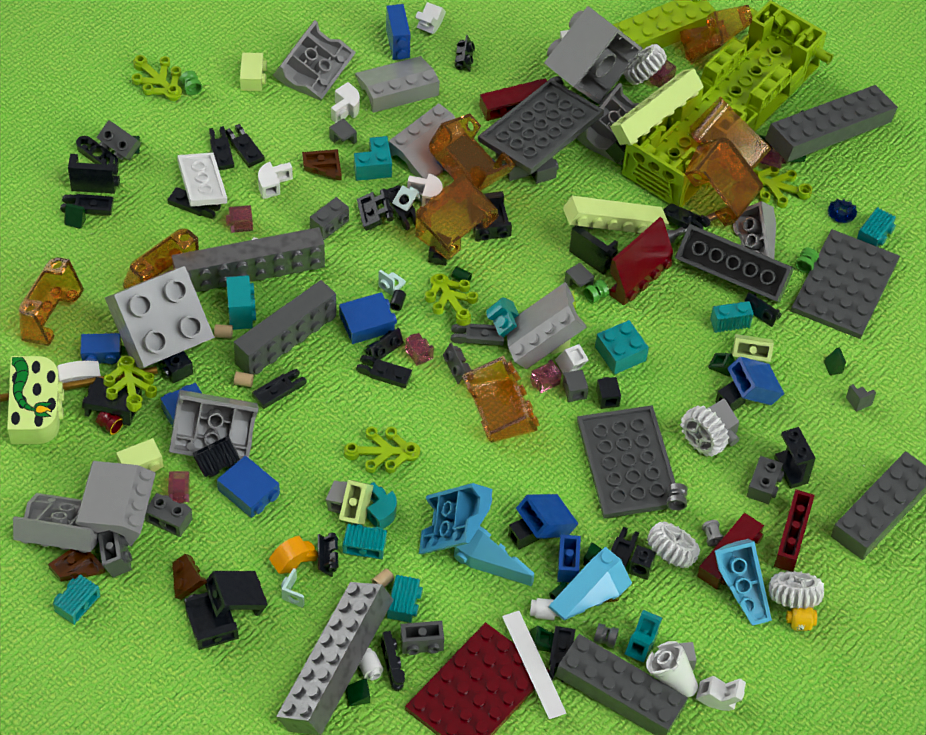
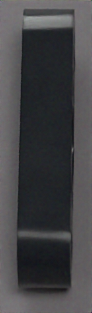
(93, 147)

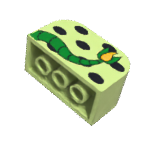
(34, 400)

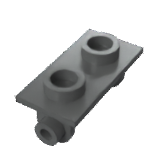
(455, 361)

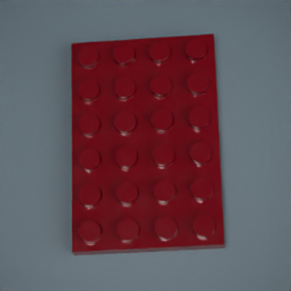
(474, 688)

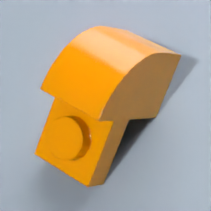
(292, 553)

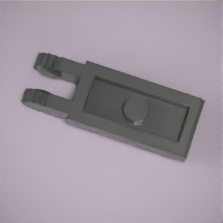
(476, 334)

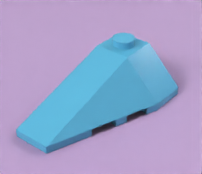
(489, 557)
(742, 573)
(597, 582)

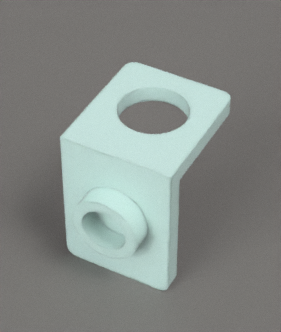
(411, 192)
(387, 282)
(286, 586)

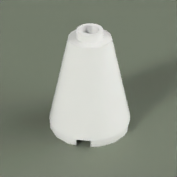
(673, 668)

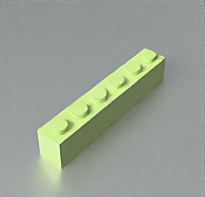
(656, 107)
(611, 214)

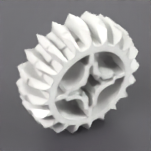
(645, 64)
(704, 430)
(673, 544)
(796, 589)

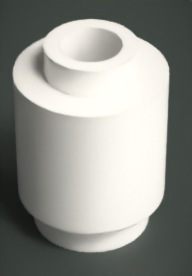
(541, 609)
(371, 665)

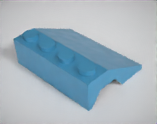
(455, 516)

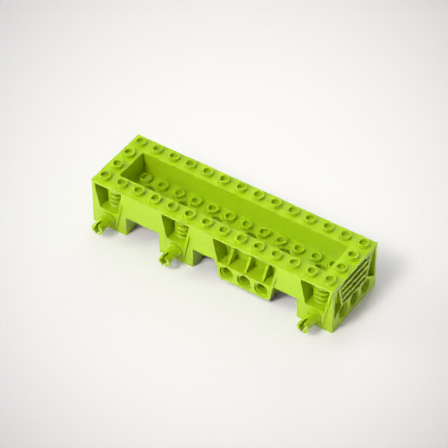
(778, 47)

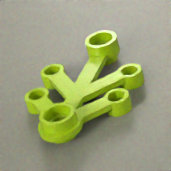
(171, 91)
(774, 184)
(442, 283)
(128, 366)
(384, 451)

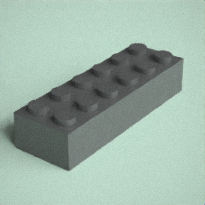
(734, 263)
(285, 328)
(882, 506)
(621, 686)

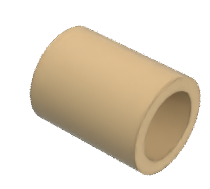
(223, 331)
(243, 379)
(384, 578)

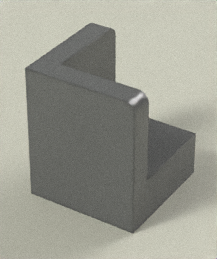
(343, 131)
(579, 275)
(575, 385)
(859, 397)

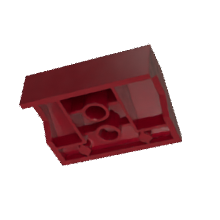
(641, 262)

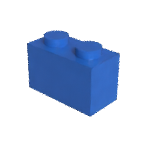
(101, 347)
(568, 558)

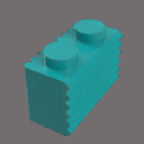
(877, 227)
(731, 316)
(365, 541)
(404, 595)
(76, 599)

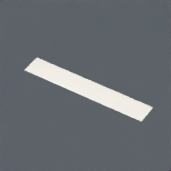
(534, 665)

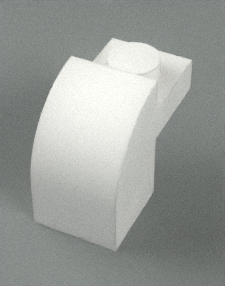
(430, 18)
(347, 102)
(271, 177)
(427, 187)
(719, 694)

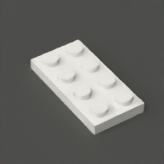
(202, 179)

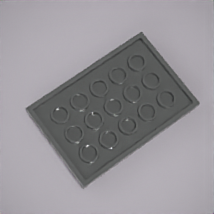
(541, 126)
(845, 284)
(627, 460)

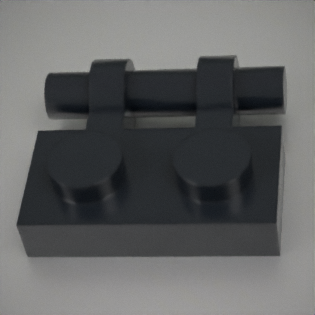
(370, 211)

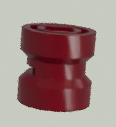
(110, 421)

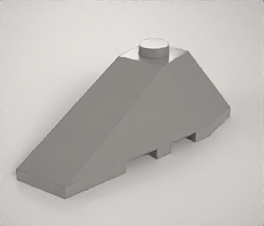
(757, 228)

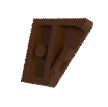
(323, 163)
(75, 563)
(186, 576)

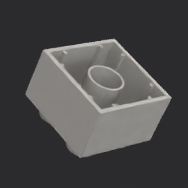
(592, 54)
(159, 317)

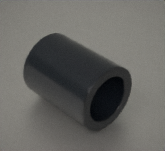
(397, 300)

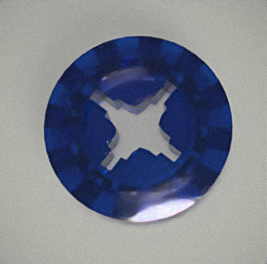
(839, 215)

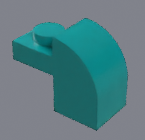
(503, 315)
(384, 508)
(644, 636)

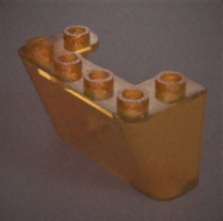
(720, 28)
(724, 122)
(461, 154)
(728, 174)
(453, 215)
(160, 257)
(54, 284)
(501, 400)

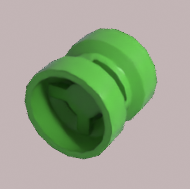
(191, 83)
(806, 260)
(596, 291)

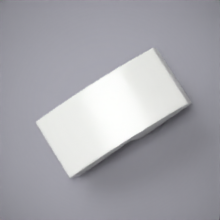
(78, 370)

